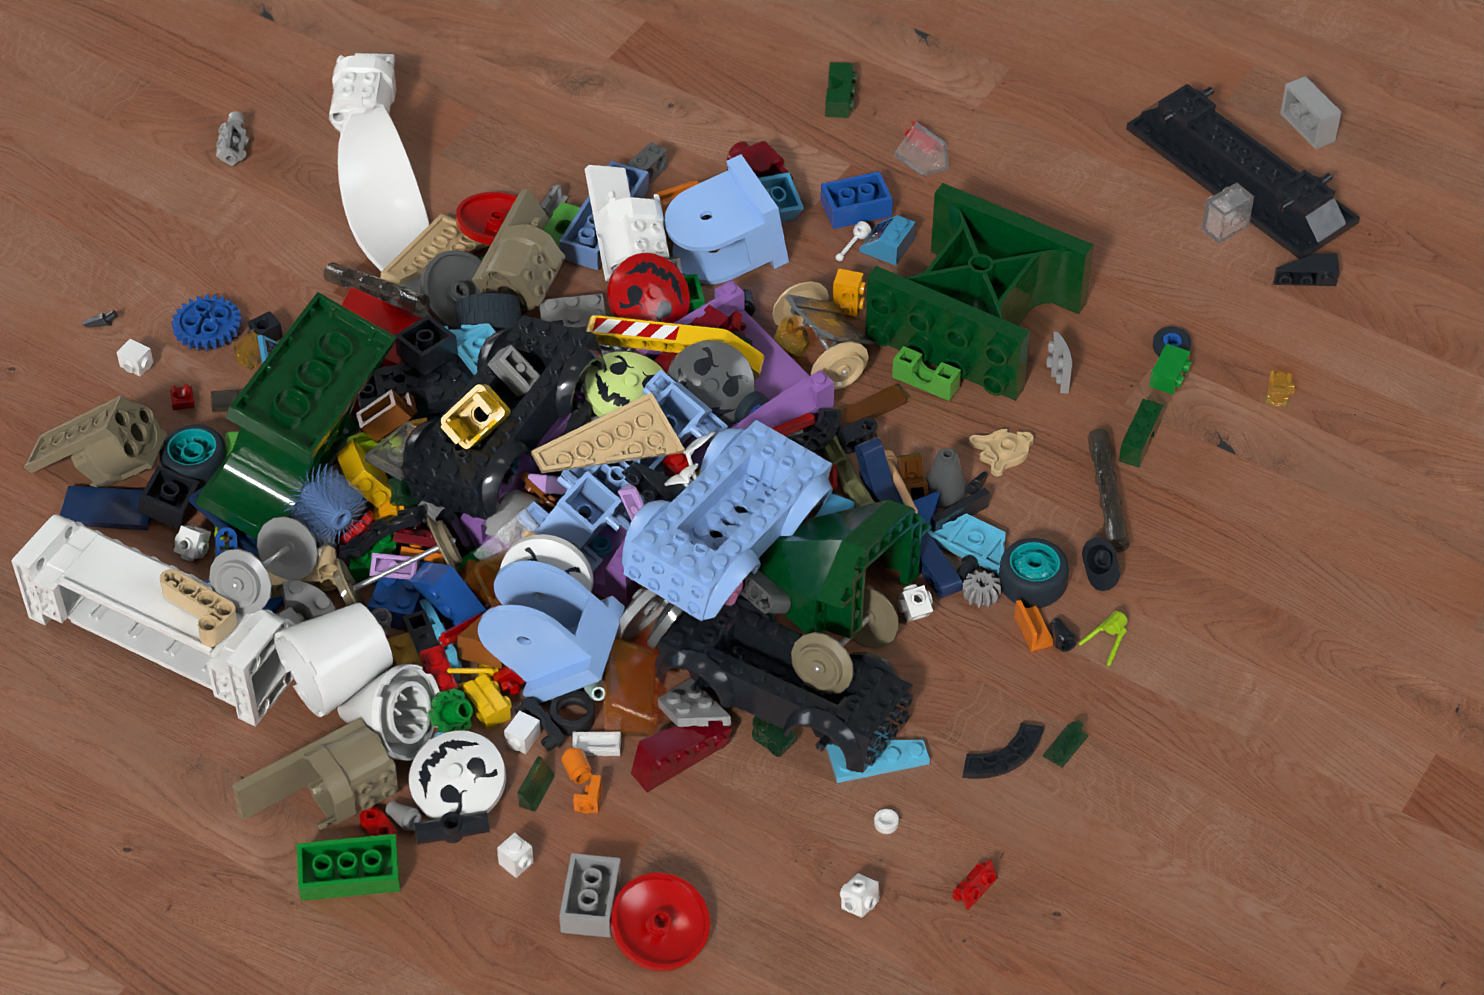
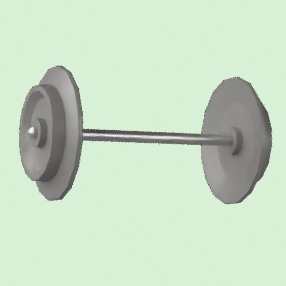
(285, 550)

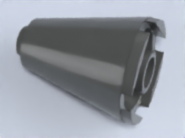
(947, 478)

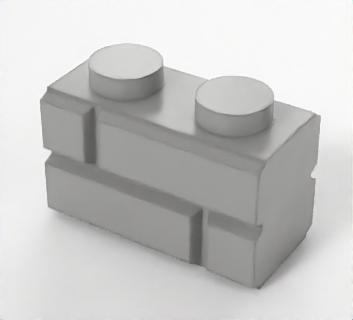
(513, 370)

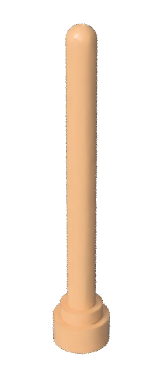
(892, 461)

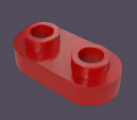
(376, 825)

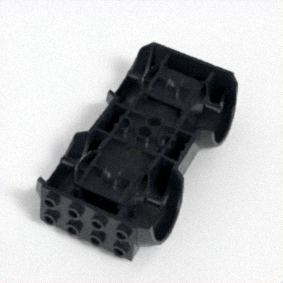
(472, 477)
(751, 668)

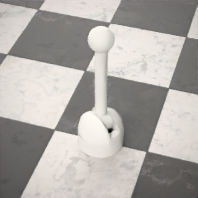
(860, 232)

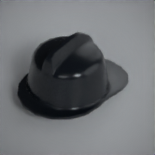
(1101, 563)

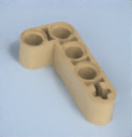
(320, 576)
(215, 612)

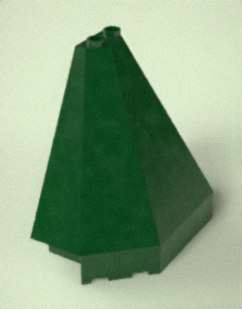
(828, 558)

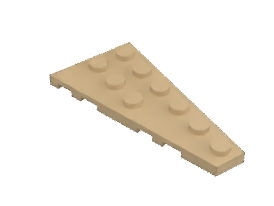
(436, 238)
(622, 435)

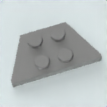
(691, 708)

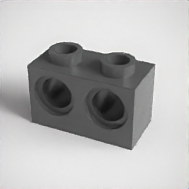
(651, 159)

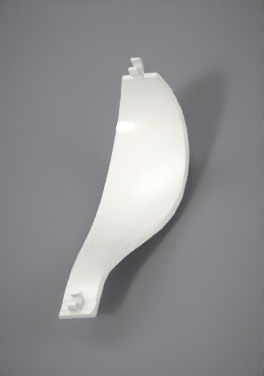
(379, 186)

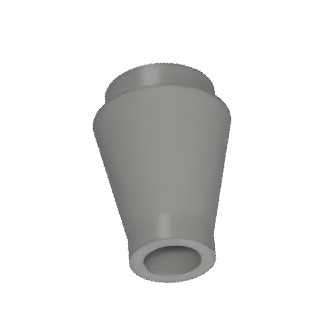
(403, 815)

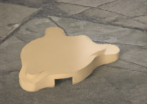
(1002, 449)

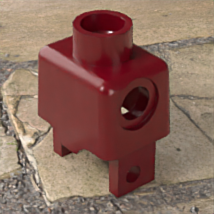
(760, 157)

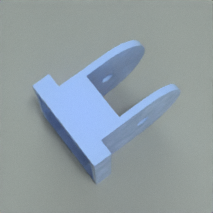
(740, 224)
(549, 639)

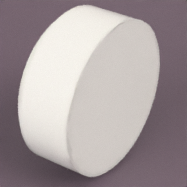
(886, 821)

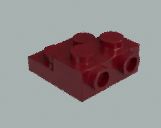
(415, 536)

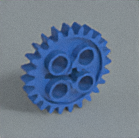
(206, 322)

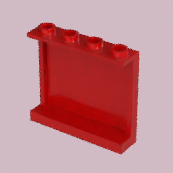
(382, 315)

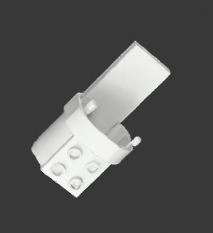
(360, 76)
(621, 222)

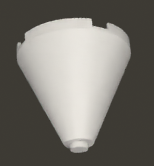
(395, 709)

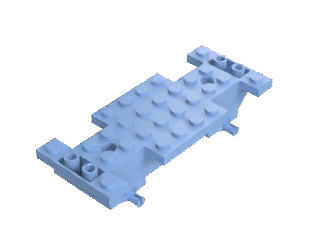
(595, 488)

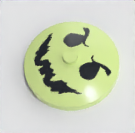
(620, 384)

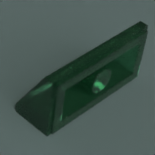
(535, 785)

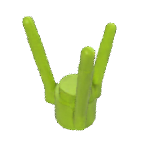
(1113, 625)

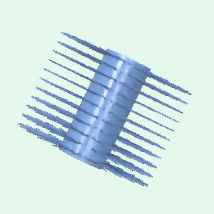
(325, 506)

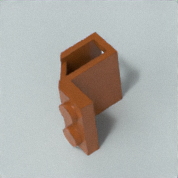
(386, 414)

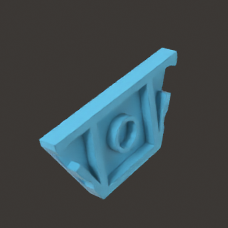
(469, 342)
(972, 537)

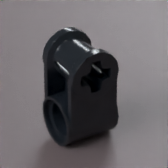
(855, 433)

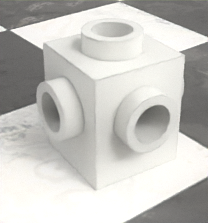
(192, 542)
(915, 602)
(859, 895)

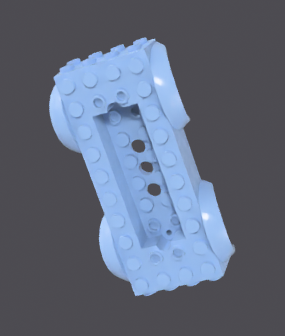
(749, 468)

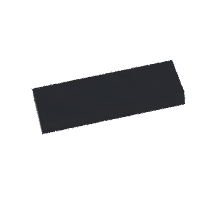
(969, 505)

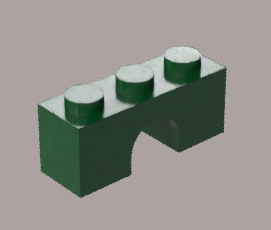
(840, 90)
(1139, 432)

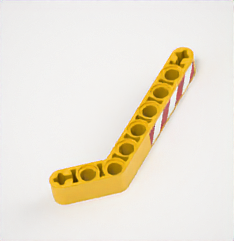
(666, 337)

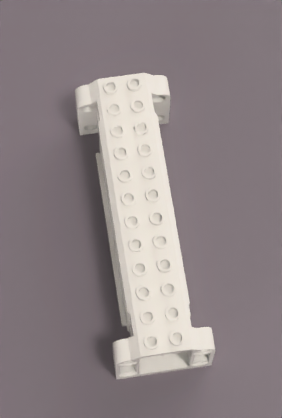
(120, 597)

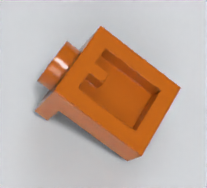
(589, 801)

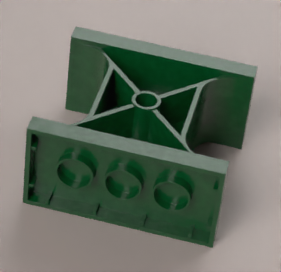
(978, 290)
(295, 414)

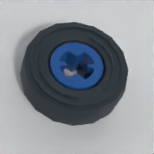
(1171, 335)
(749, 405)

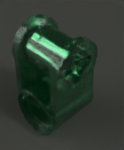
(401, 493)
(772, 737)

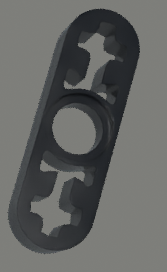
(457, 531)

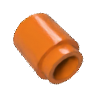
(576, 765)

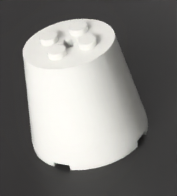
(333, 656)

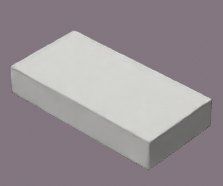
(598, 743)

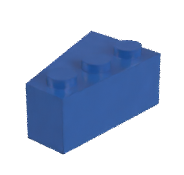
(446, 592)

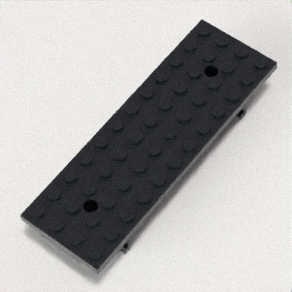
(1215, 153)

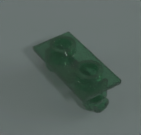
(1066, 744)

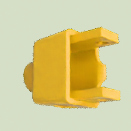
(461, 420)

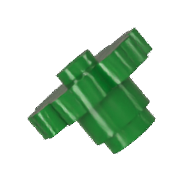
(451, 711)

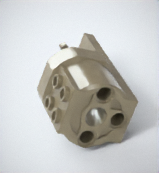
(521, 256)
(104, 442)
(342, 771)

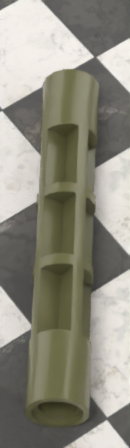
(846, 474)

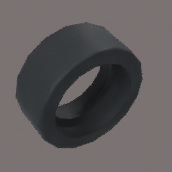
(575, 698)

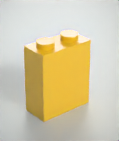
(363, 475)

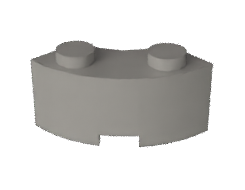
(508, 508)
(306, 599)

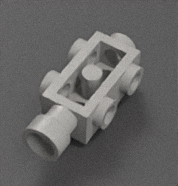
(232, 139)

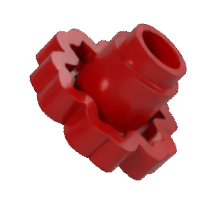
(364, 519)

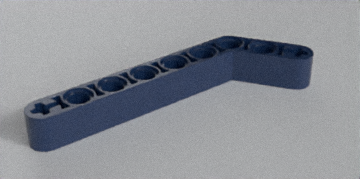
(880, 486)

